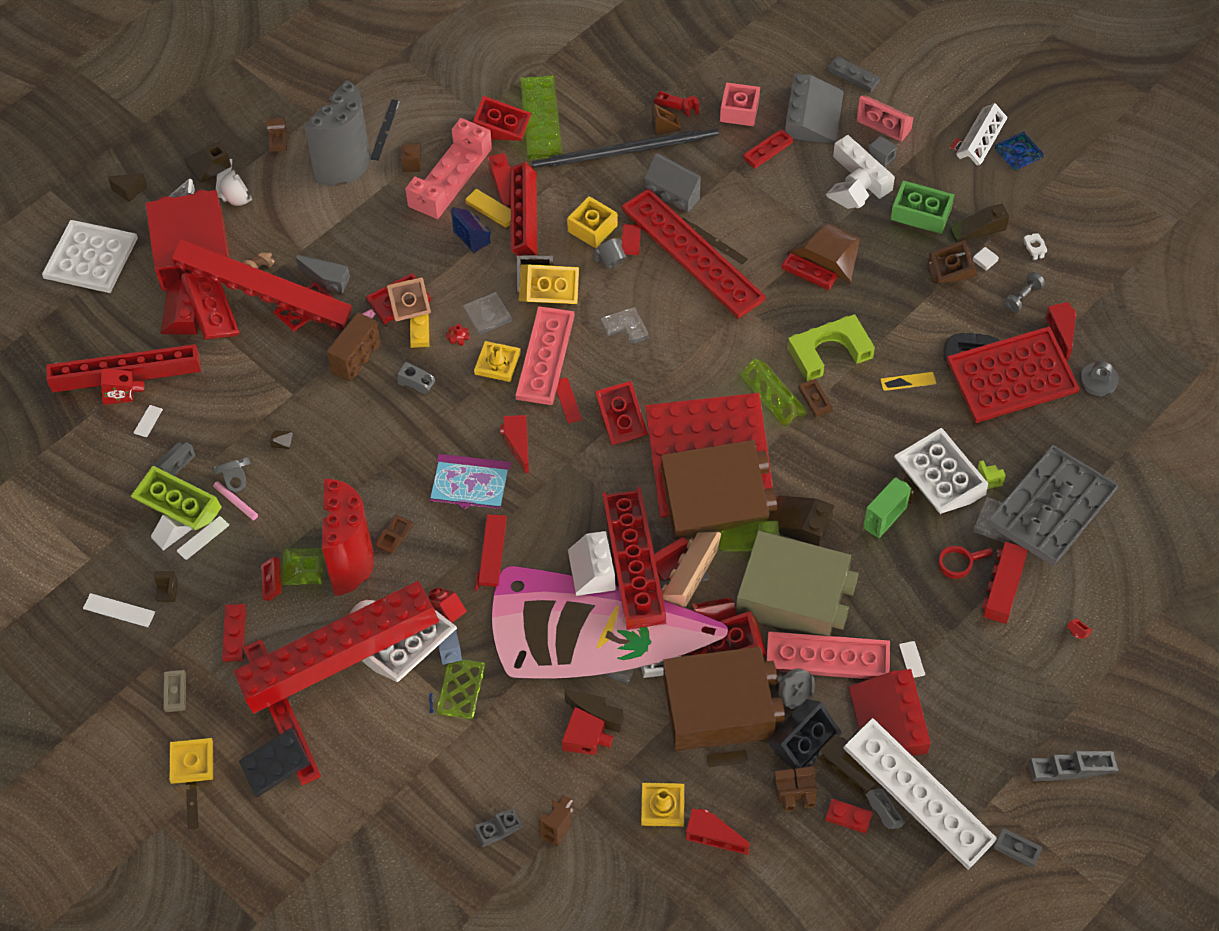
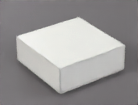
(985, 258)

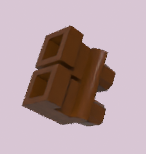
(796, 787)
(557, 824)

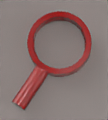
(970, 557)

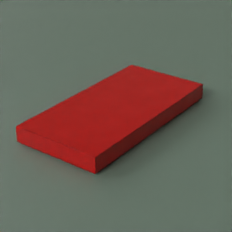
(210, 307)

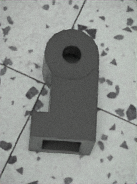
(415, 378)

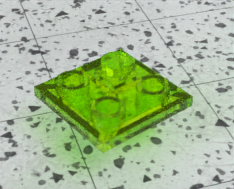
(302, 566)

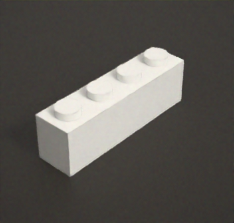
(853, 156)

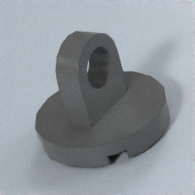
(1099, 378)
(231, 470)
(795, 687)

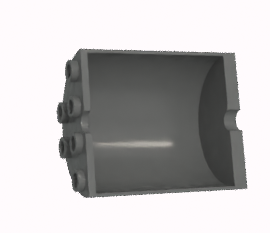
(339, 138)

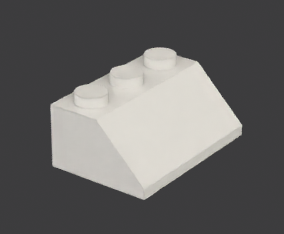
(592, 564)

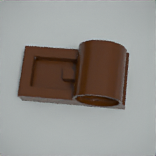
(277, 134)

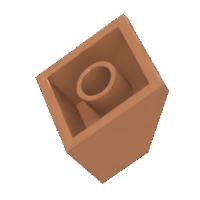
(408, 299)

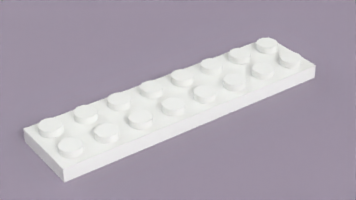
(920, 793)

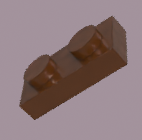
(815, 397)

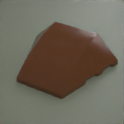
(832, 249)

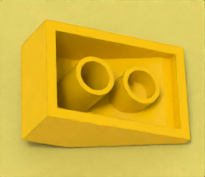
(548, 284)

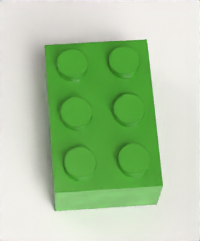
(922, 207)

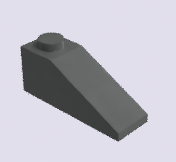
(327, 274)

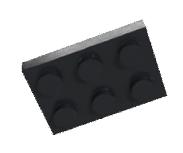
(274, 762)

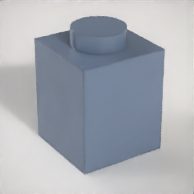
(450, 649)

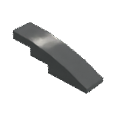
(1073, 766)

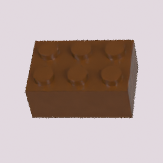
(354, 347)

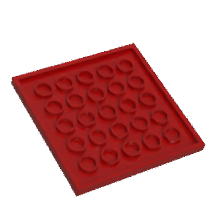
(700, 425)

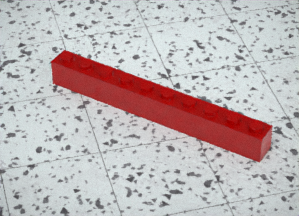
(261, 284)

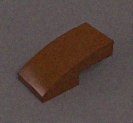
(395, 534)

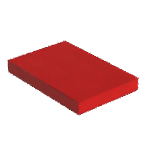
(381, 303)

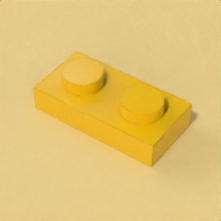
(419, 331)

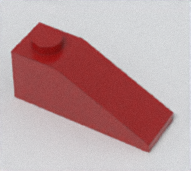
(501, 176)
(1062, 323)
(516, 438)
(711, 831)

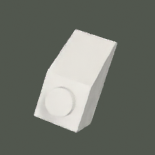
(848, 194)

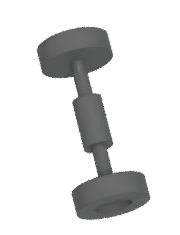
(1013, 303)

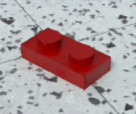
(271, 579)
(849, 816)

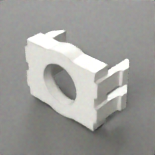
(1035, 251)

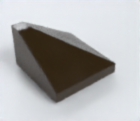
(281, 439)

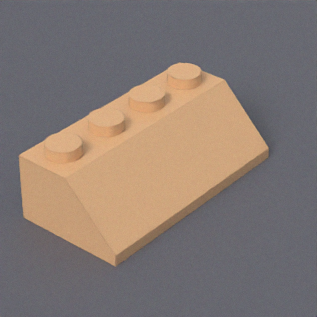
(691, 568)

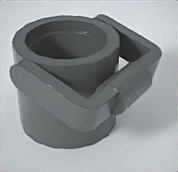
(610, 253)

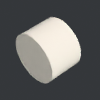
(863, 177)

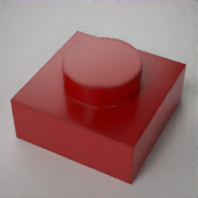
(1079, 629)

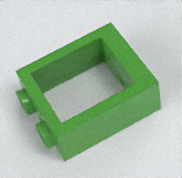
(887, 507)

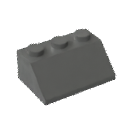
(673, 183)

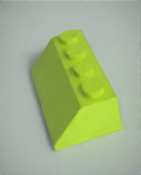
(177, 499)

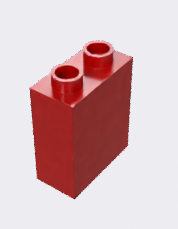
(190, 218)

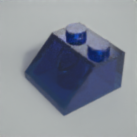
(470, 229)

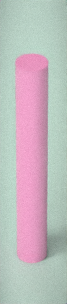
(235, 500)

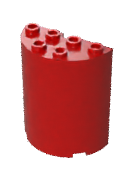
(345, 537)

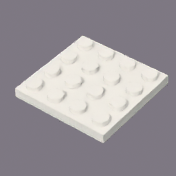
(90, 256)

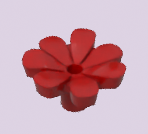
(457, 334)

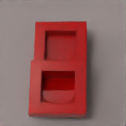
(631, 239)

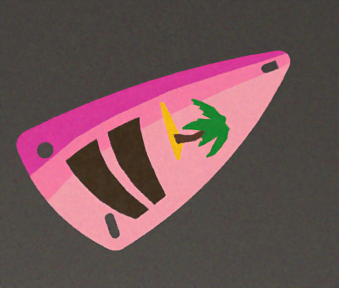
(583, 632)

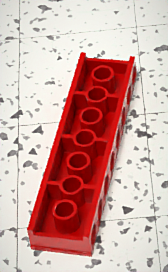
(634, 559)

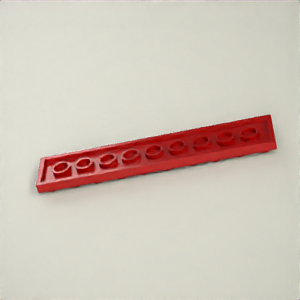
(694, 253)

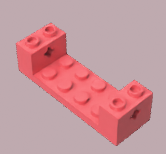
(451, 171)

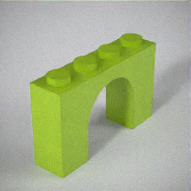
(844, 331)

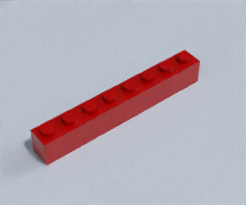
(143, 366)

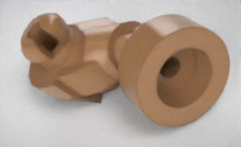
(260, 259)

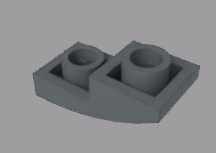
(498, 828)

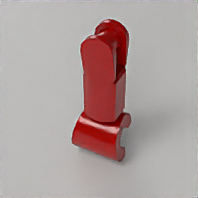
(678, 103)

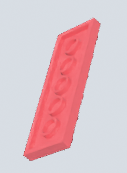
(545, 355)
(829, 655)

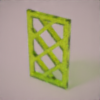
(472, 699)

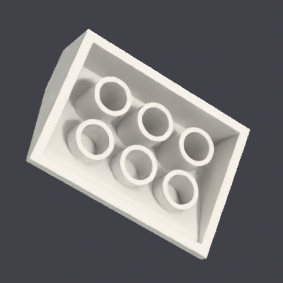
(942, 472)
(405, 655)

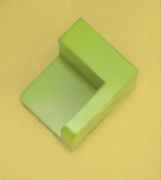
(992, 475)

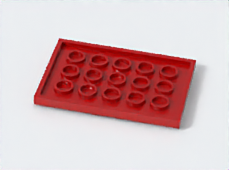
(1012, 374)

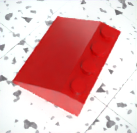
(895, 707)

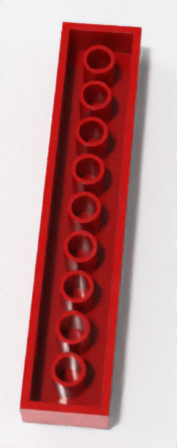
(335, 646)

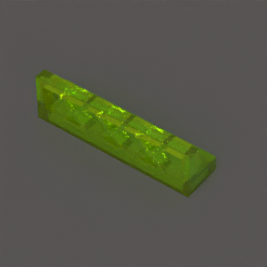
(779, 389)

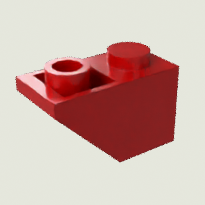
(446, 603)

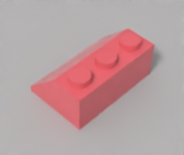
(884, 118)

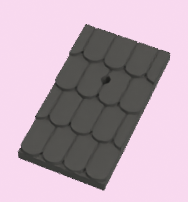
(1052, 505)

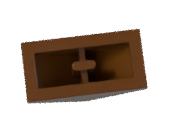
(664, 121)

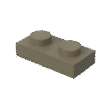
(174, 691)

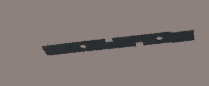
(385, 127)

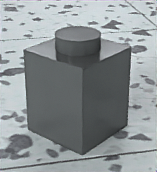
(882, 150)

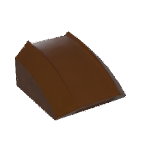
(951, 263)

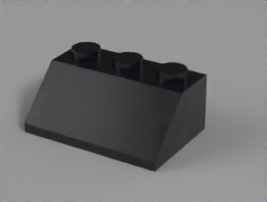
(803, 734)

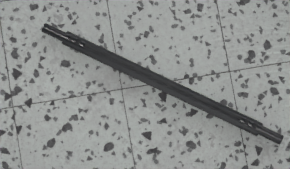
(625, 148)

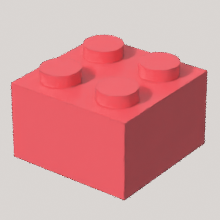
(740, 104)

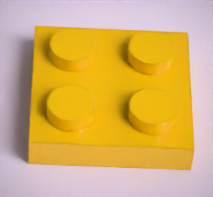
(191, 760)

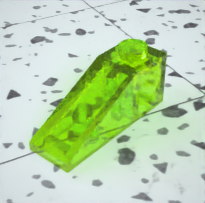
(744, 537)

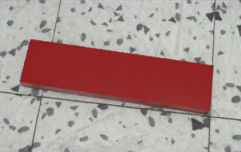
(492, 550)

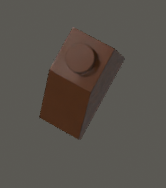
(411, 157)

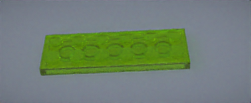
(543, 128)

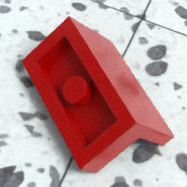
(668, 558)
(716, 609)

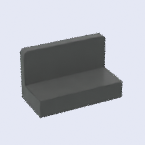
(176, 458)

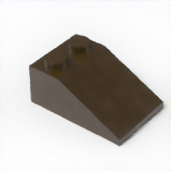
(802, 518)

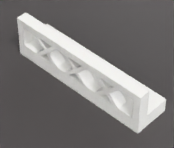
(980, 129)

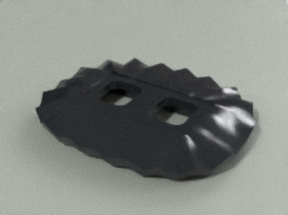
(966, 342)

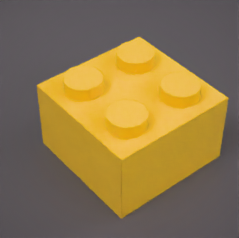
(592, 222)

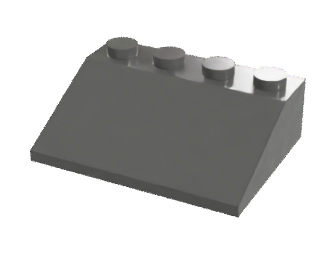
(813, 110)

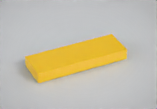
(489, 207)

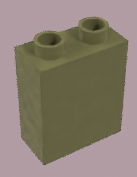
(796, 585)

